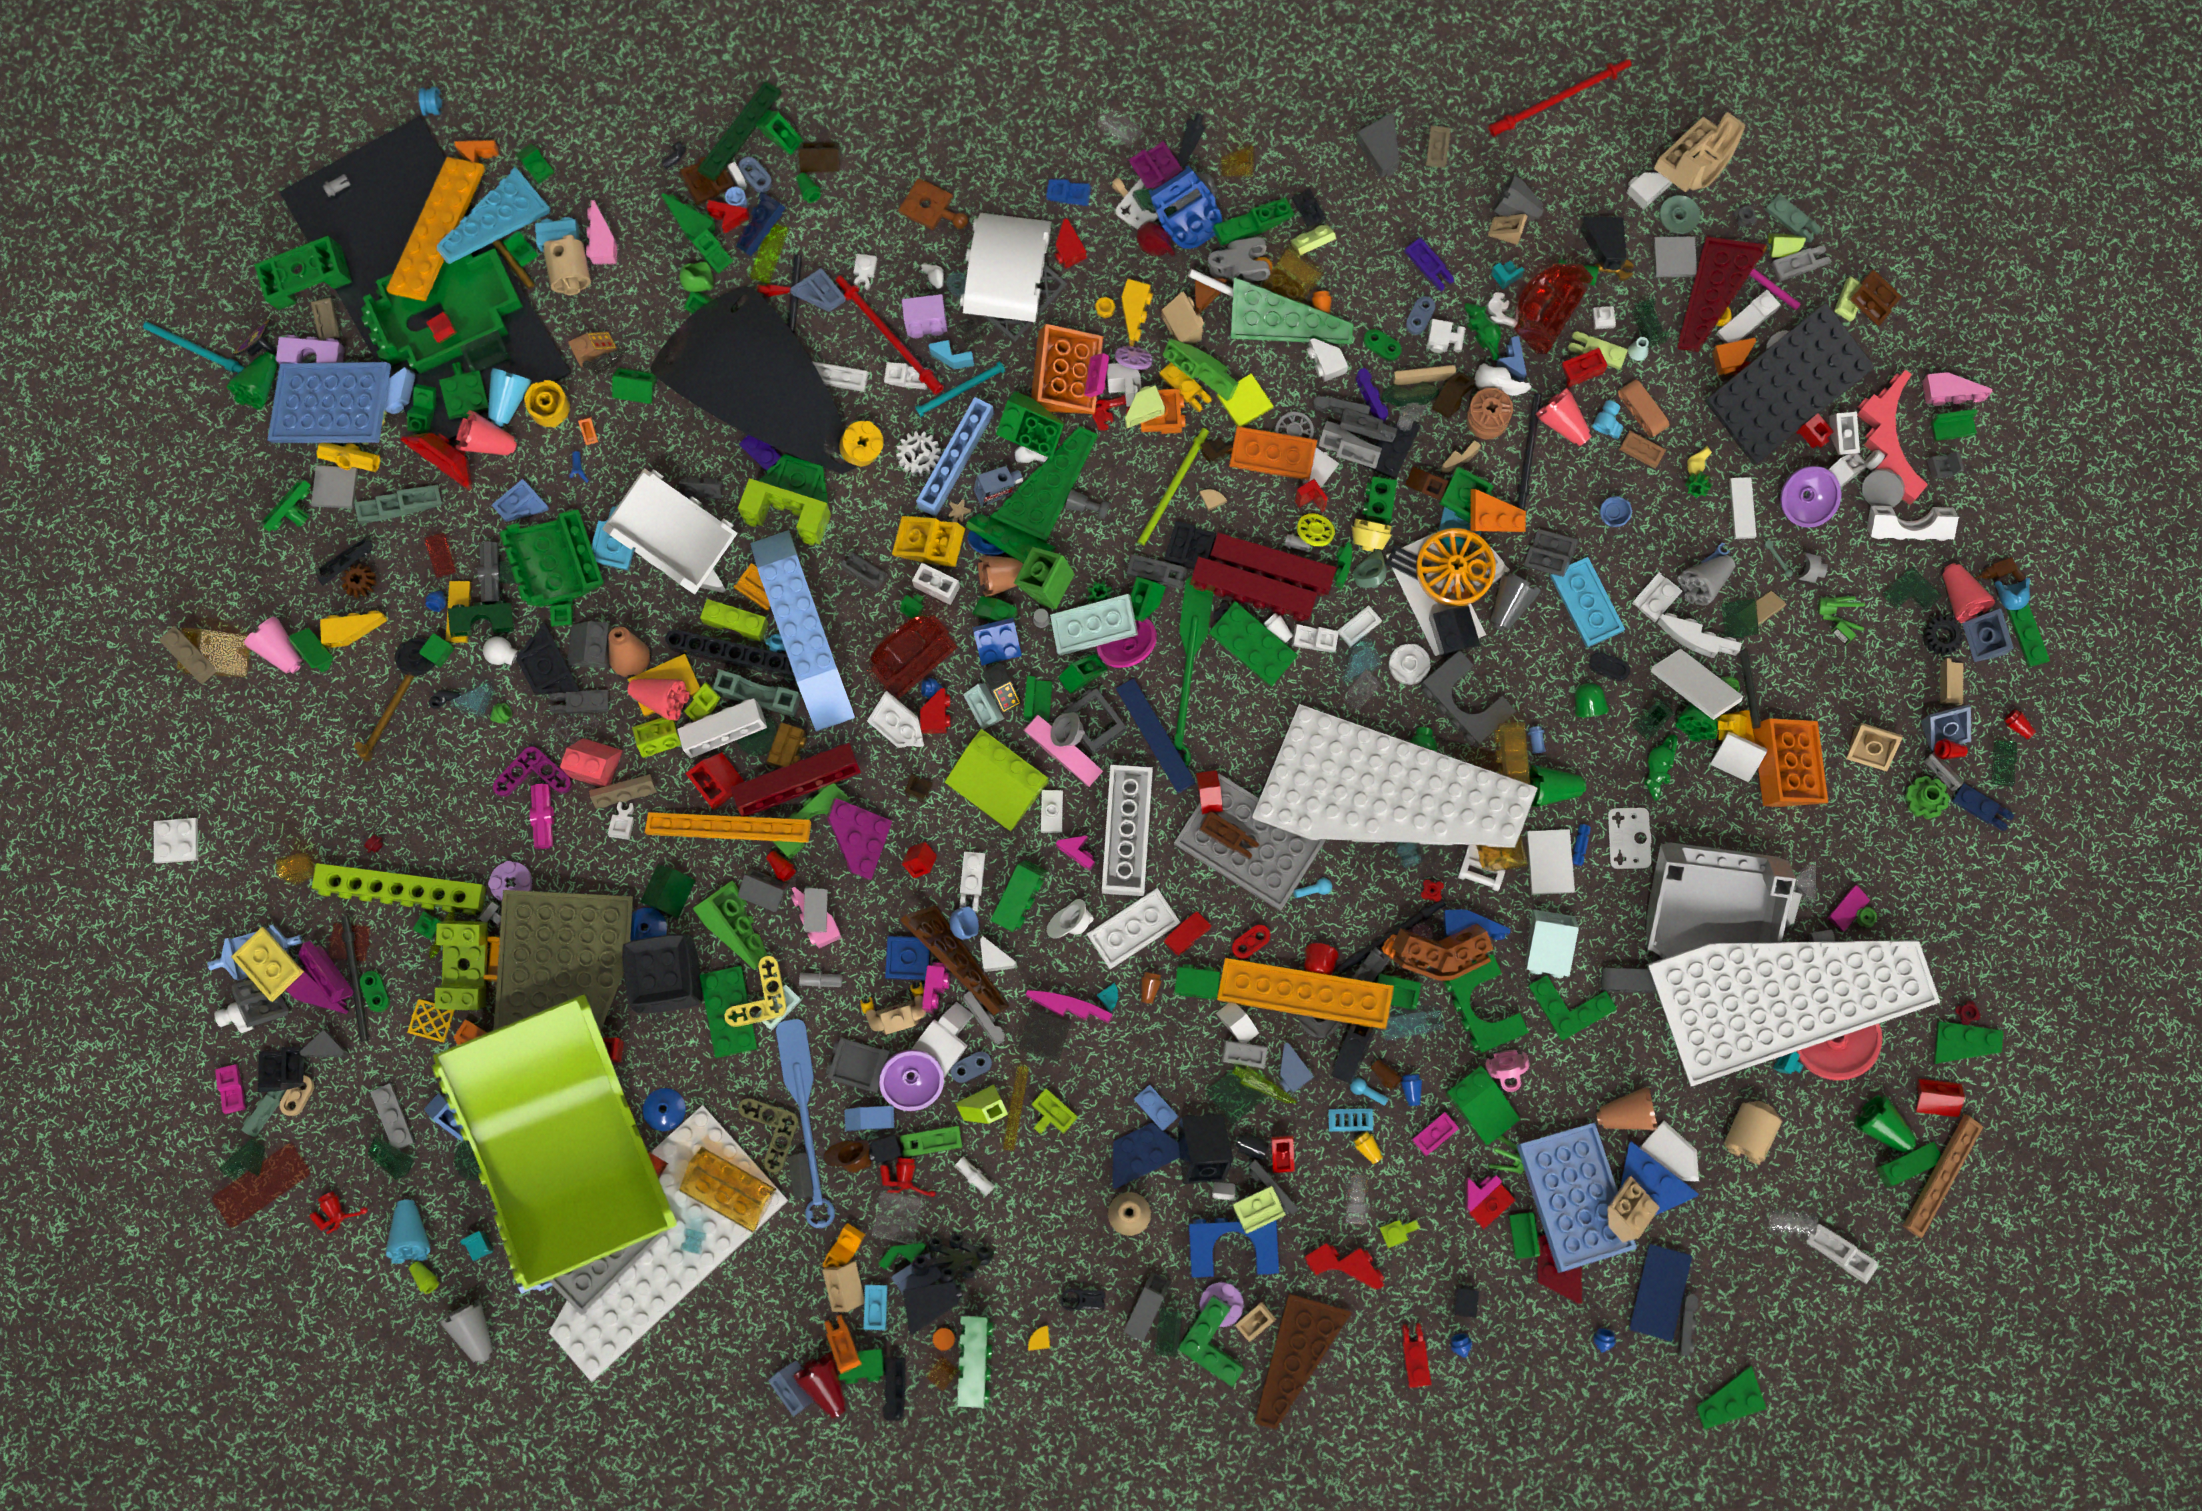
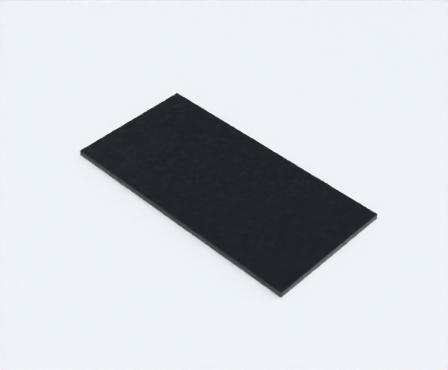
(373, 226)

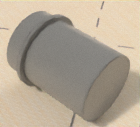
(1041, 618)
(1822, 936)

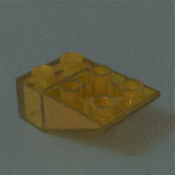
(1293, 276)
(222, 650)

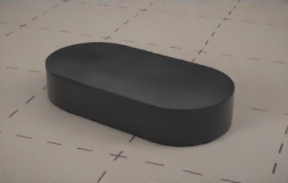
(1609, 666)

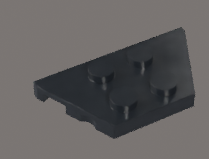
(545, 665)

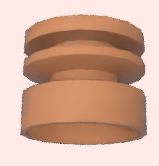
(1484, 422)

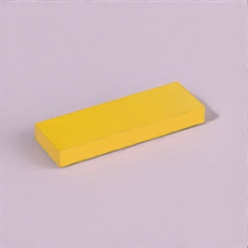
(458, 594)

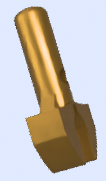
(1620, 273)

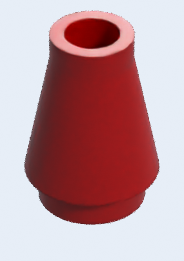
(2018, 722)
(1948, 749)
(782, 868)

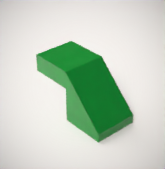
(908, 1251)

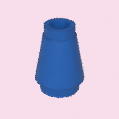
(1412, 1088)

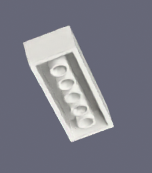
(1127, 830)

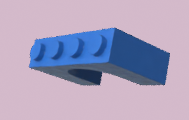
(1204, 1235)

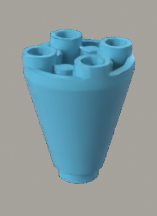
(407, 1234)

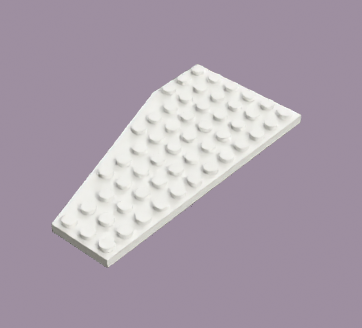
(1375, 788)
(1772, 998)
(664, 1271)

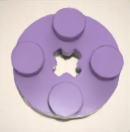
(509, 870)
(1227, 1293)

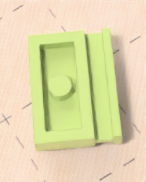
(1258, 1209)

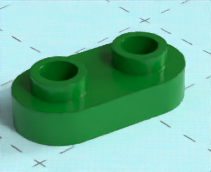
(1381, 346)
(375, 990)

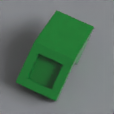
(422, 412)

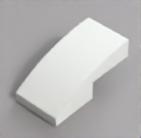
(902, 375)
(1316, 639)

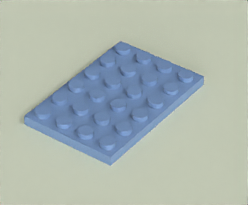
(329, 402)
(1573, 1195)

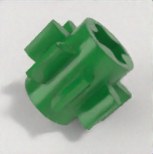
(1698, 484)
(1096, 589)

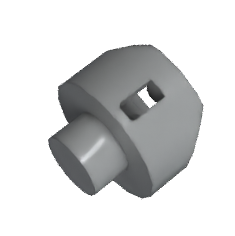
(1813, 569)

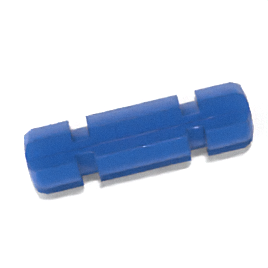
(1581, 844)

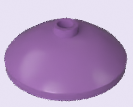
(1822, 496)
(915, 1091)

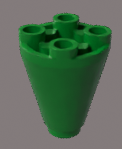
(254, 381)
(1697, 724)

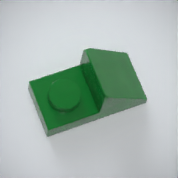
(534, 163)

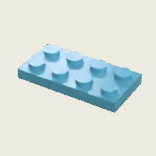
(1588, 603)

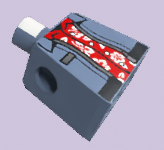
(995, 485)

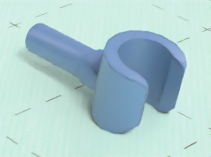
(1717, 553)

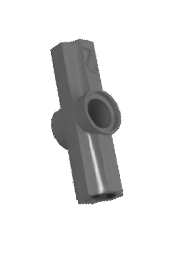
(488, 572)

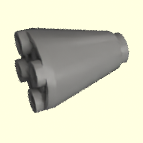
(1706, 579)

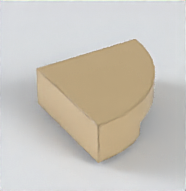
(1212, 498)

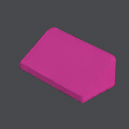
(1846, 910)

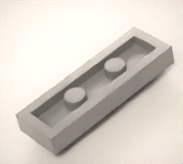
(392, 1116)

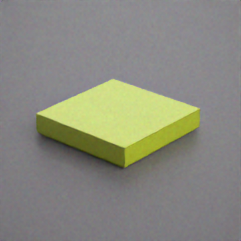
(1247, 402)

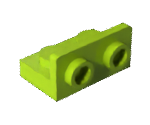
(656, 736)

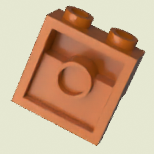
(1172, 420)

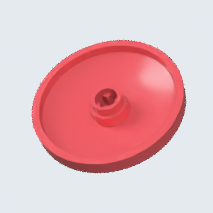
(1845, 1055)

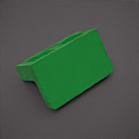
(633, 385)
(1954, 425)
(311, 649)
(1037, 699)
(1524, 1235)

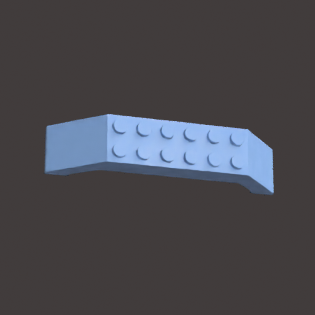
(801, 631)

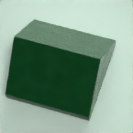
(668, 891)

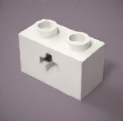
(936, 583)

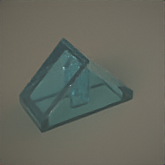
(475, 701)

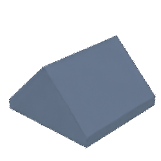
(1988, 636)
(1948, 724)

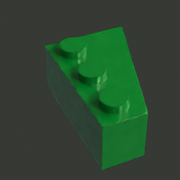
(1019, 895)

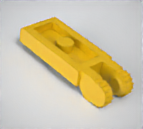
(1187, 387)

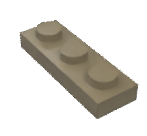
(188, 655)
(623, 791)

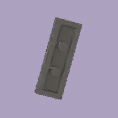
(1259, 1173)

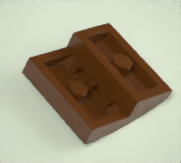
(701, 187)
(1875, 297)

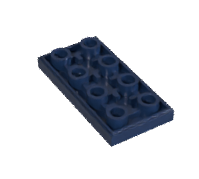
(1660, 1292)

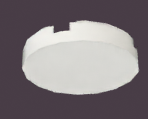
(1404, 668)

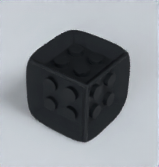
(662, 973)

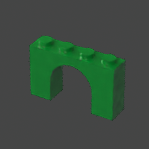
(1484, 1034)

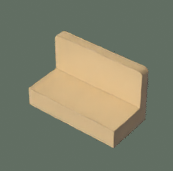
(1951, 682)
(844, 1287)

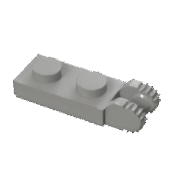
(1799, 263)
(984, 1018)

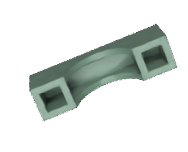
(769, 698)

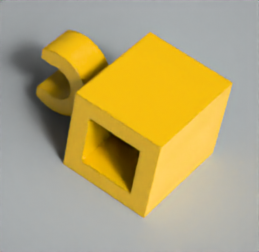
(1733, 723)

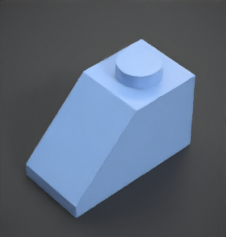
(399, 390)

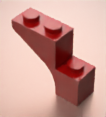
(1355, 1265)

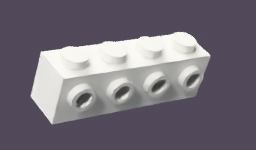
(722, 728)

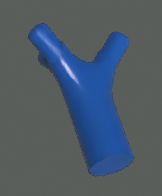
(577, 468)

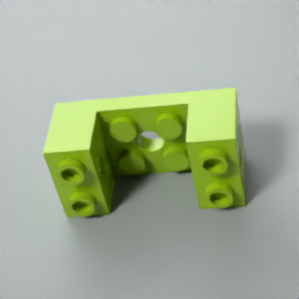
(759, 496)
(461, 987)

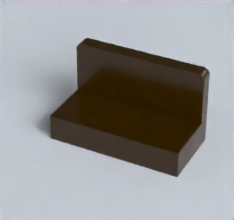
(819, 156)

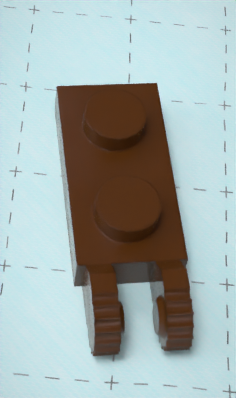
(1227, 834)

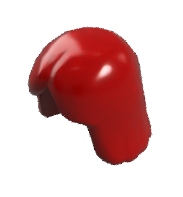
(1320, 958)

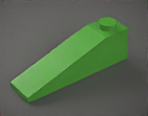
(727, 919)

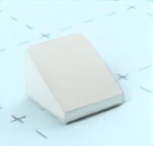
(1224, 1191)

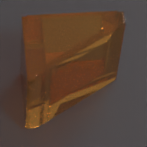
(942, 1373)

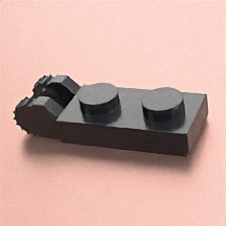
(894, 1389)

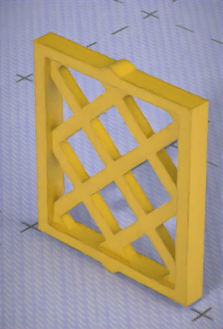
(415, 1016)

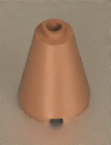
(998, 573)
(627, 652)
(1629, 1112)

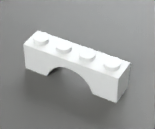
(1937, 524)

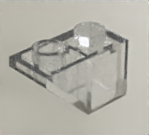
(1356, 1199)

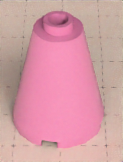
(273, 645)

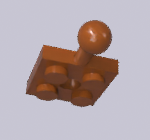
(931, 215)

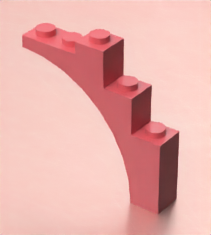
(1880, 414)

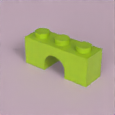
(741, 621)

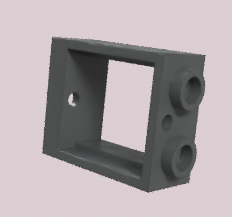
(1110, 735)

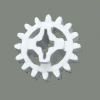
(926, 456)

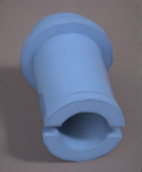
(1537, 741)

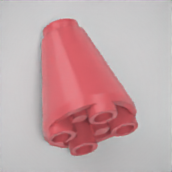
(1565, 418)
(660, 695)

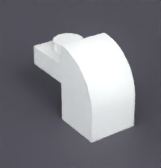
(1123, 380)

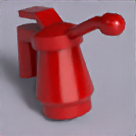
(904, 1170)
(332, 1208)

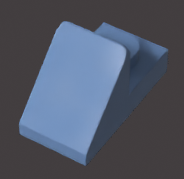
(1514, 362)

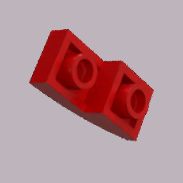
(1187, 933)

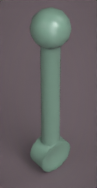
(1769, 545)

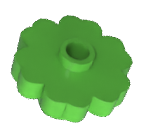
(1918, 799)

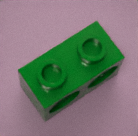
(1384, 501)

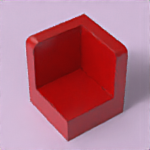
(919, 860)

